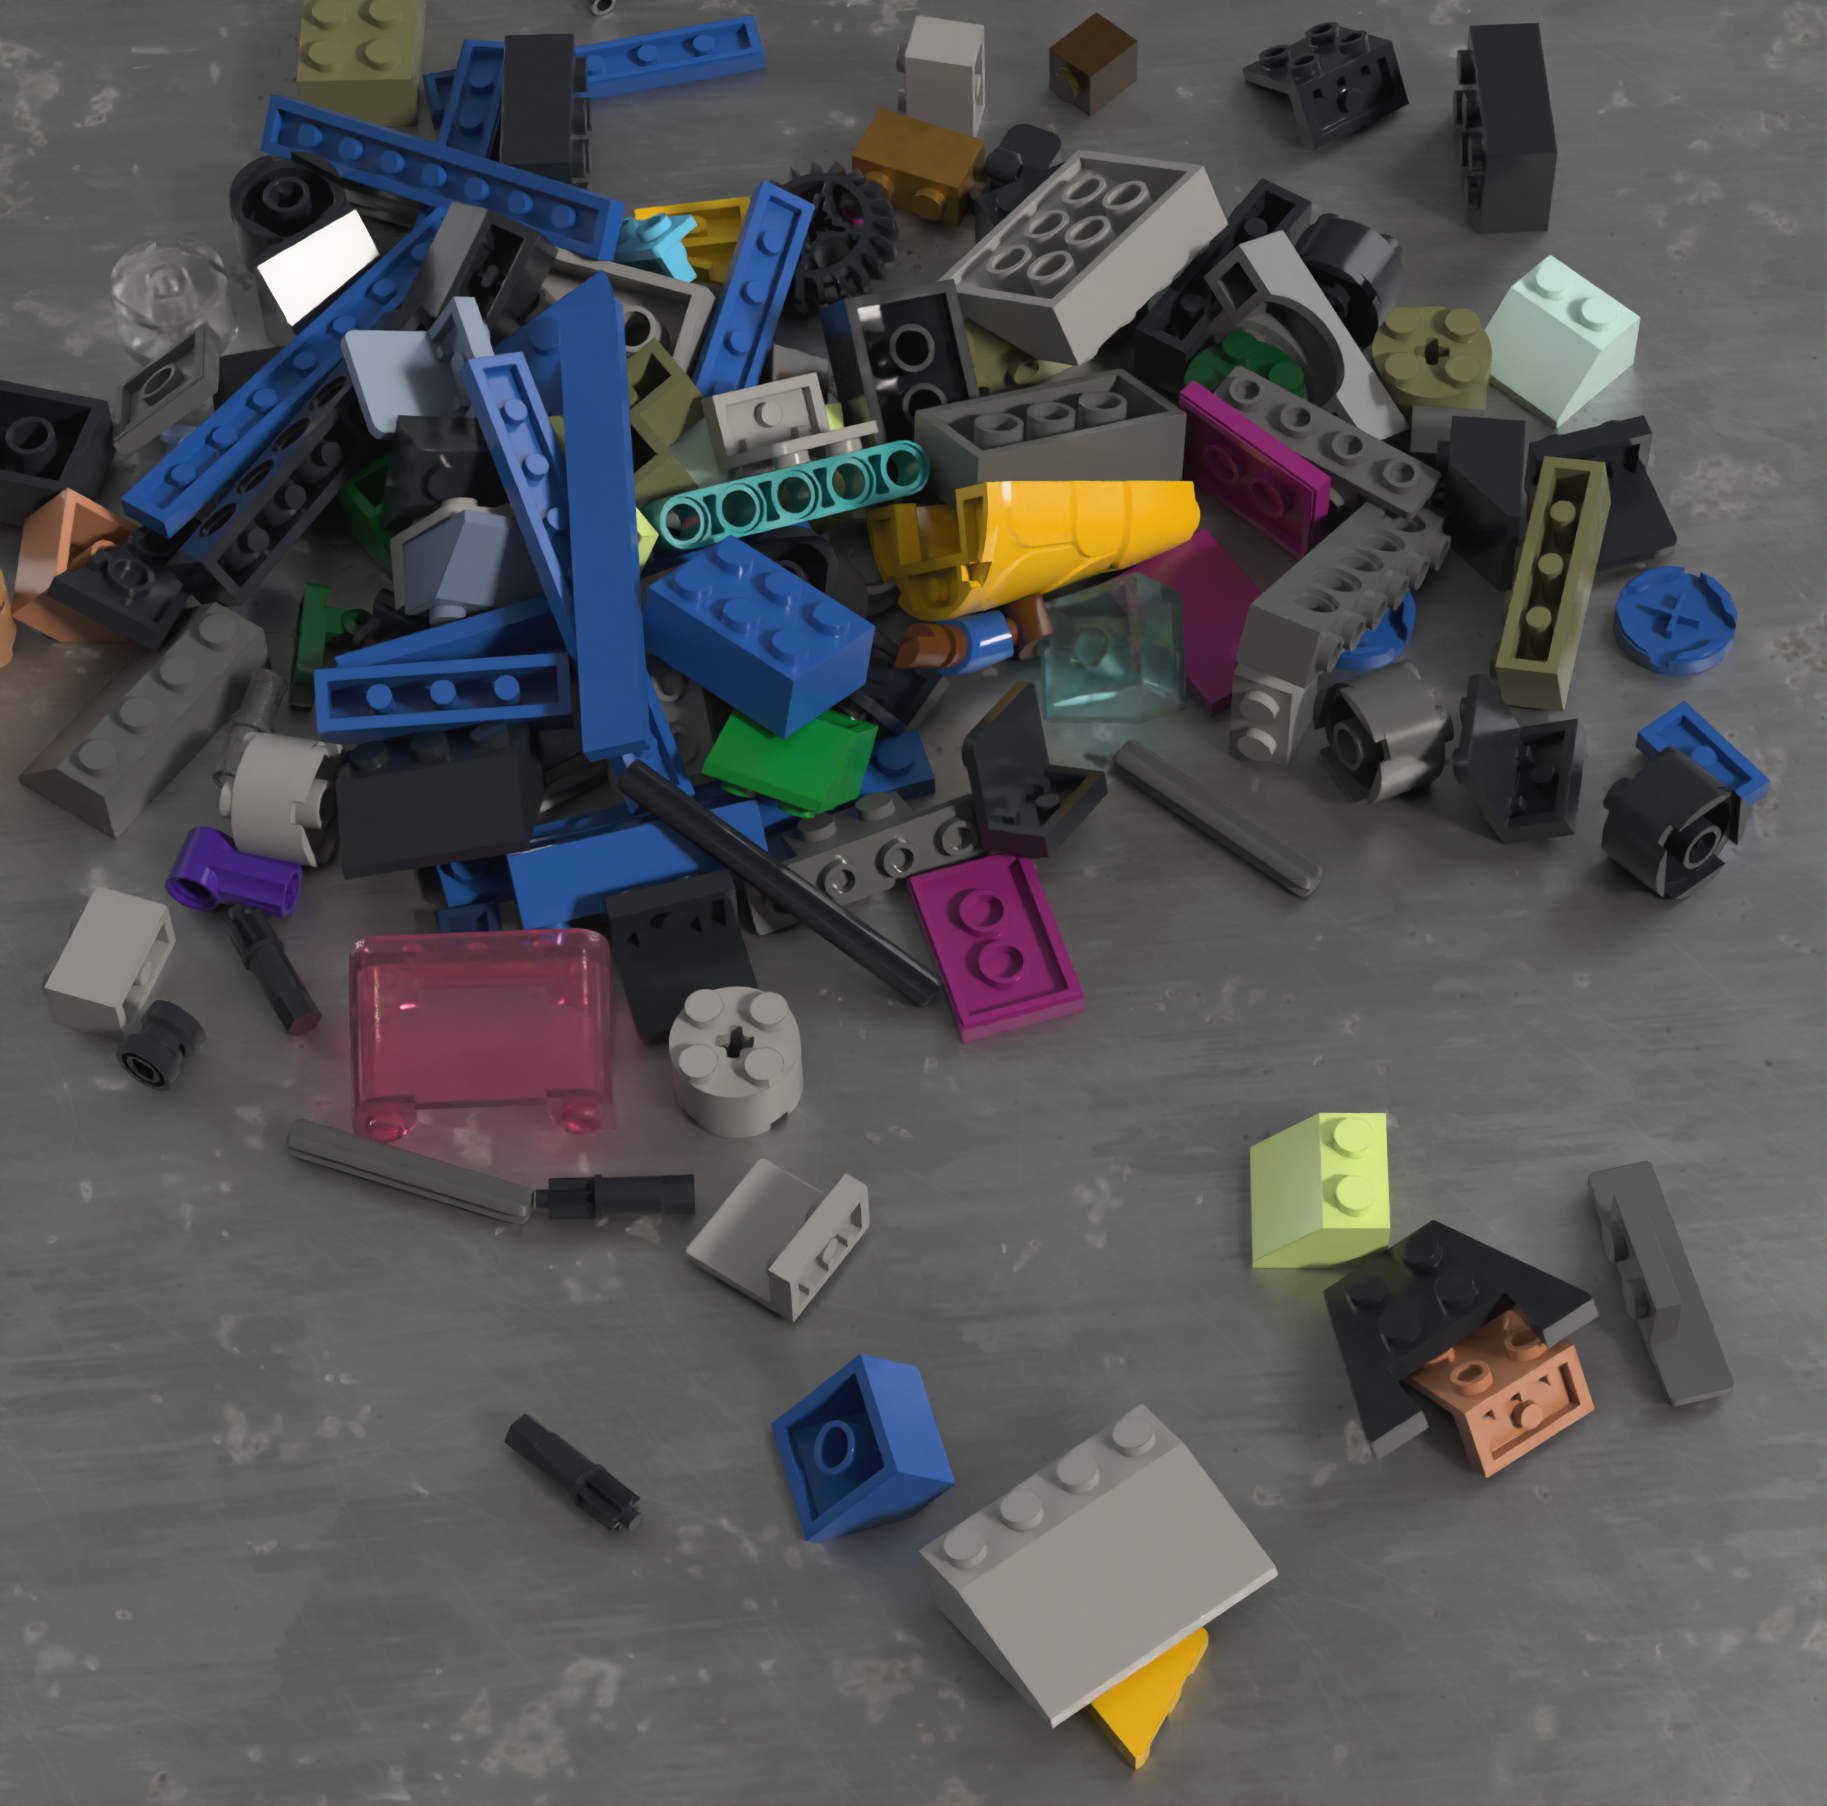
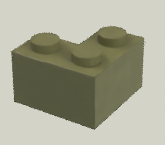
(662, 409)

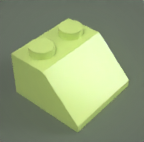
(1321, 1193)

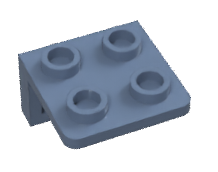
(416, 369)

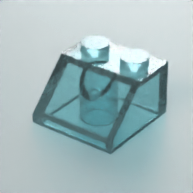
(1114, 654)

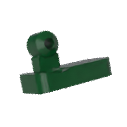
(315, 626)

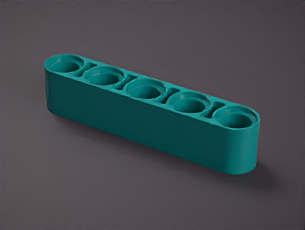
(809, 489)

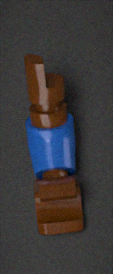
(977, 639)

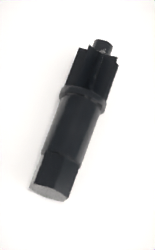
(265, 957)
(617, 1196)
(581, 1479)

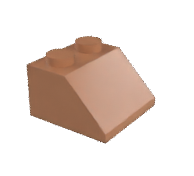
(57, 540)

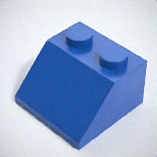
(862, 1450)

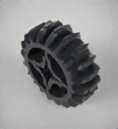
(834, 256)

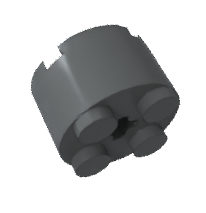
(1382, 732)

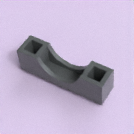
(1273, 293)

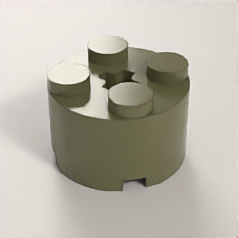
(1432, 358)

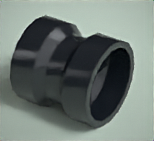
(160, 1045)

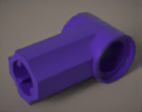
(215, 871)

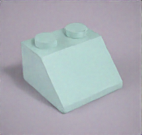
(1559, 341)

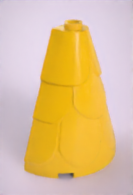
(1023, 539)

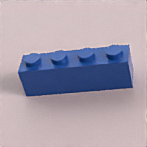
(442, 696)
(575, 870)

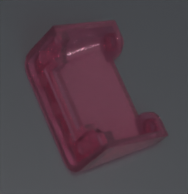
(482, 1027)

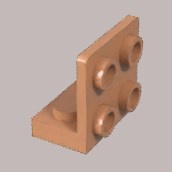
(1505, 1390)

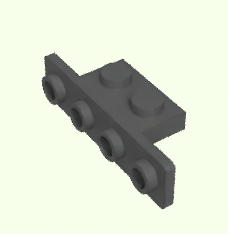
(1356, 461)
(870, 850)
(1659, 1284)

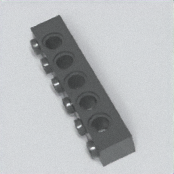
(1341, 591)

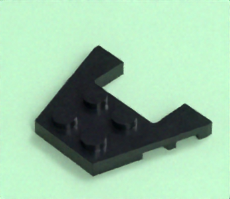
(1423, 1302)

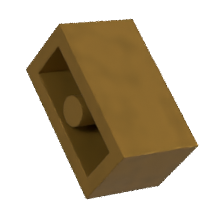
(921, 165)

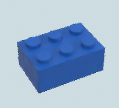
(757, 636)

